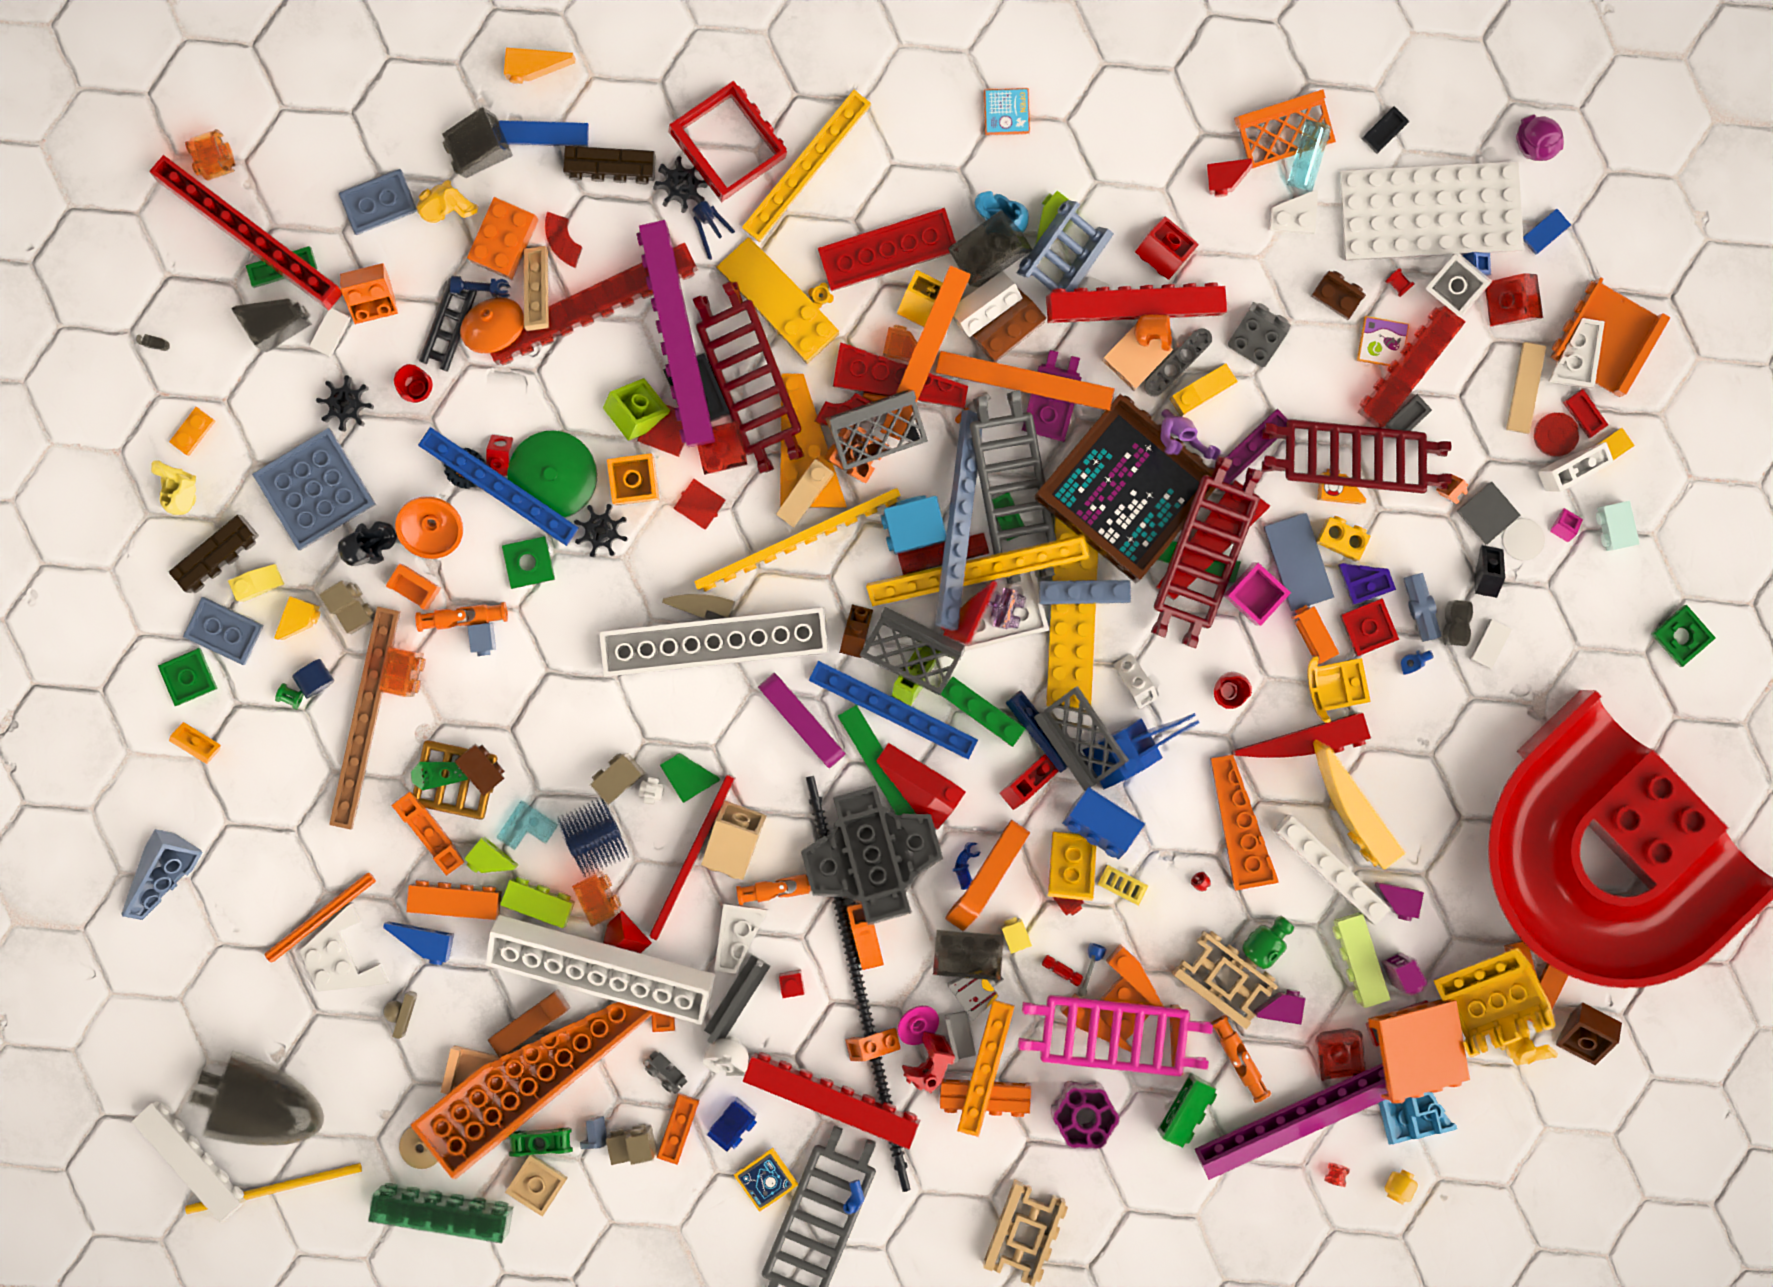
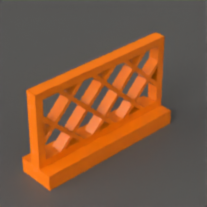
(1274, 112)

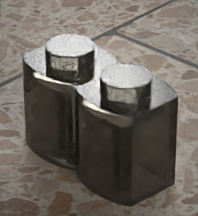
(1457, 629)

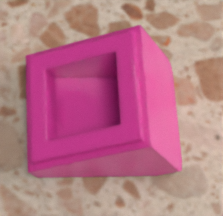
(1566, 525)

